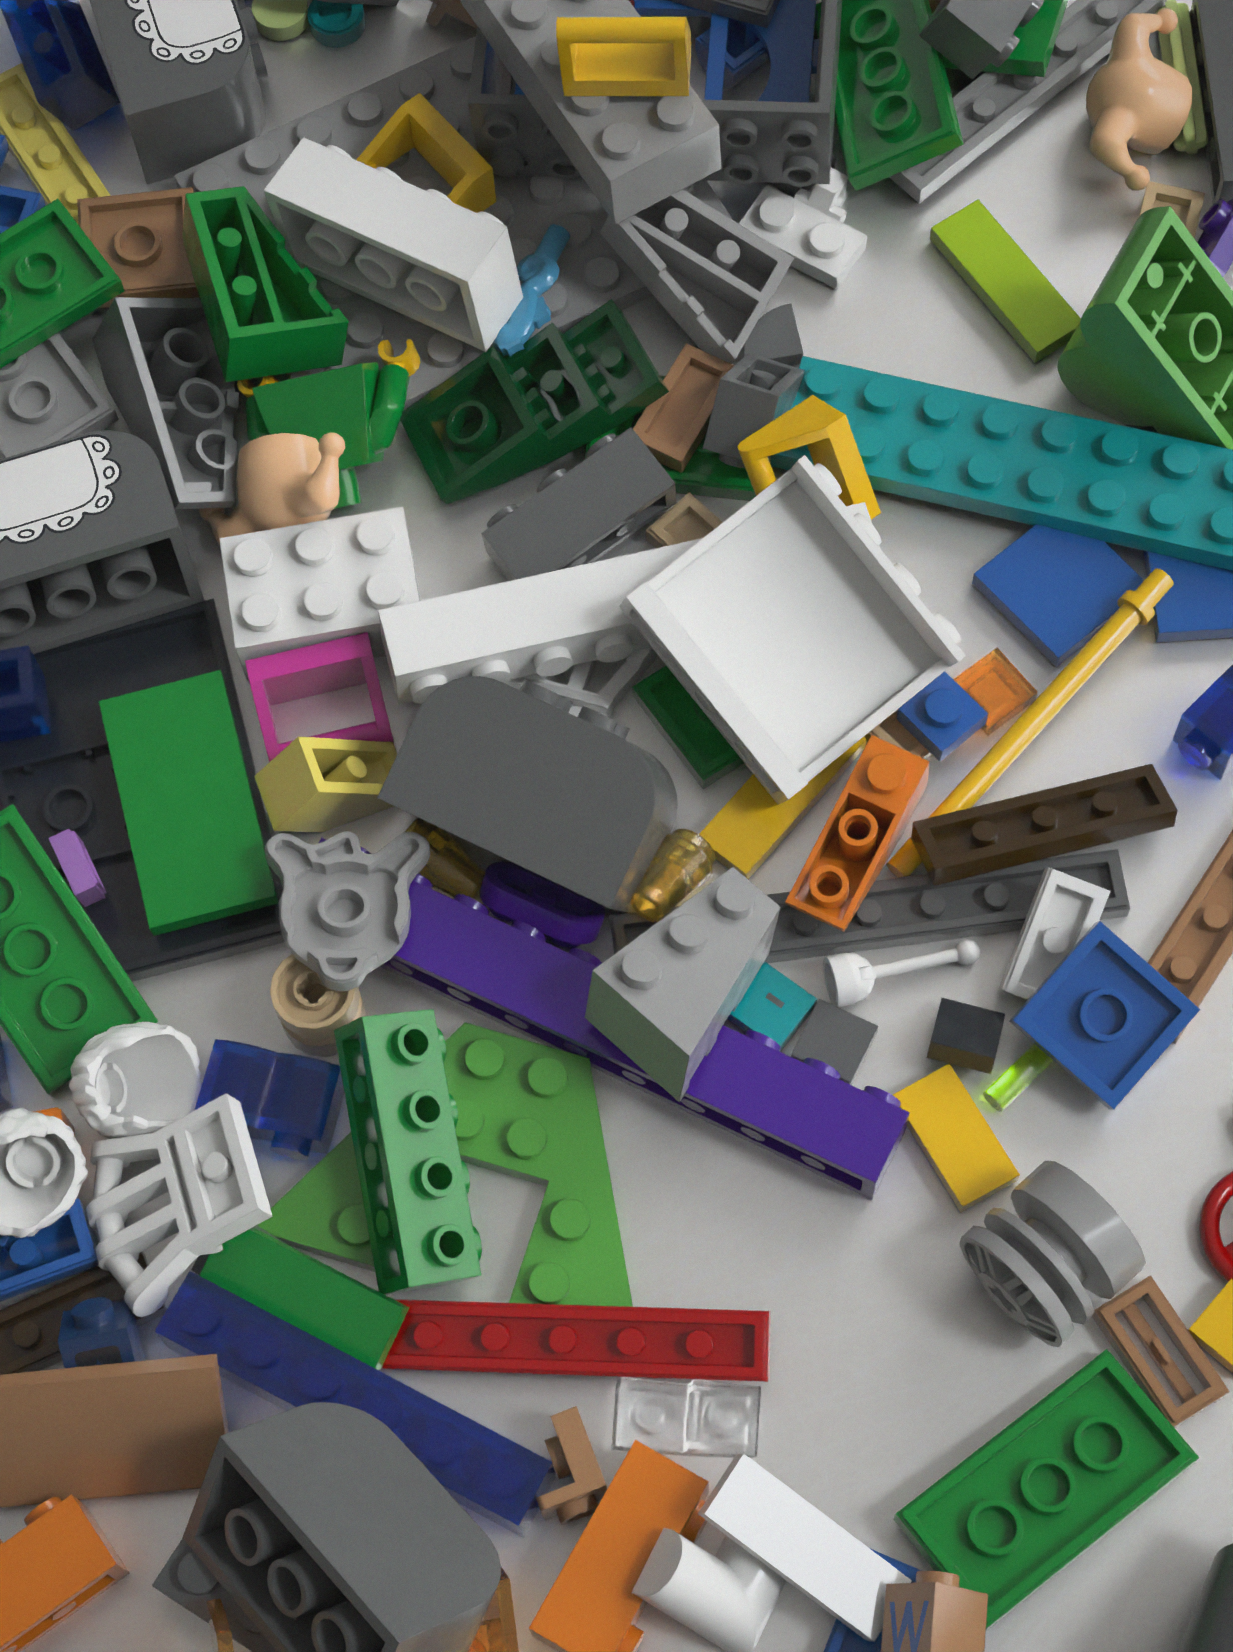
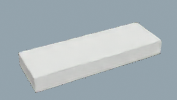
(802, 1545)

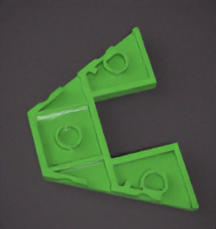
(518, 1114)

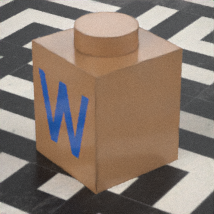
(933, 1615)

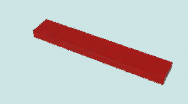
(583, 1340)

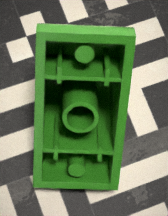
(1158, 337)

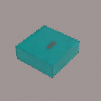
(773, 1006)

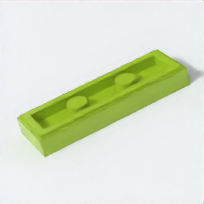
(1006, 280)

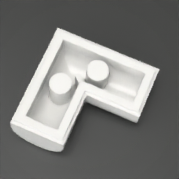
(716, 1596)

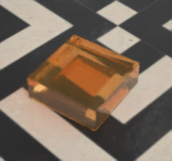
(997, 689)

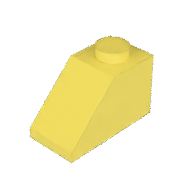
(325, 783)

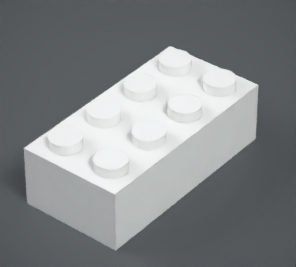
(396, 242)

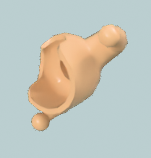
(1136, 98)
(281, 484)

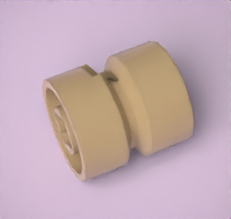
(310, 1009)

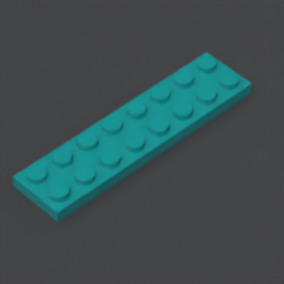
(1031, 463)

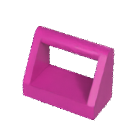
(314, 672)

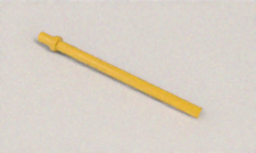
(1134, 609)

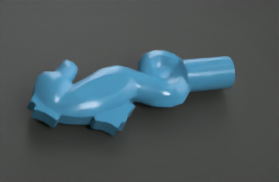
(538, 276)

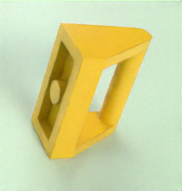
(624, 56)
(425, 129)
(828, 441)

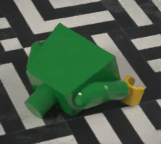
(348, 401)

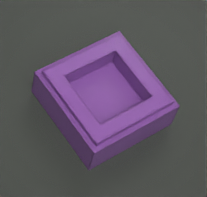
(78, 867)

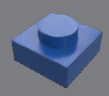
(942, 716)

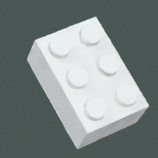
(317, 581)

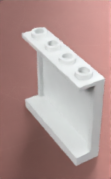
(793, 629)

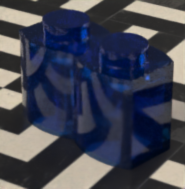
(282, 1095)

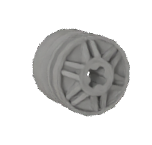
(1052, 1252)

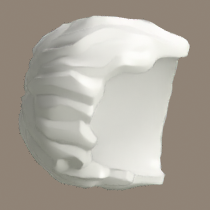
(135, 1079)
(38, 1171)

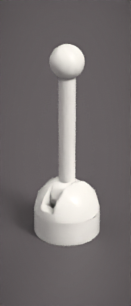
(852, 978)

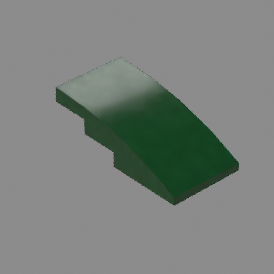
(531, 407)

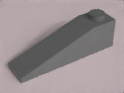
(173, 394)

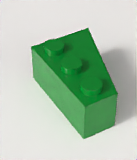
(254, 293)

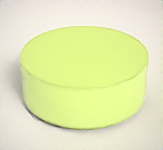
(280, 18)

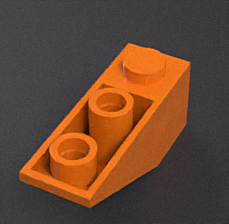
(860, 833)

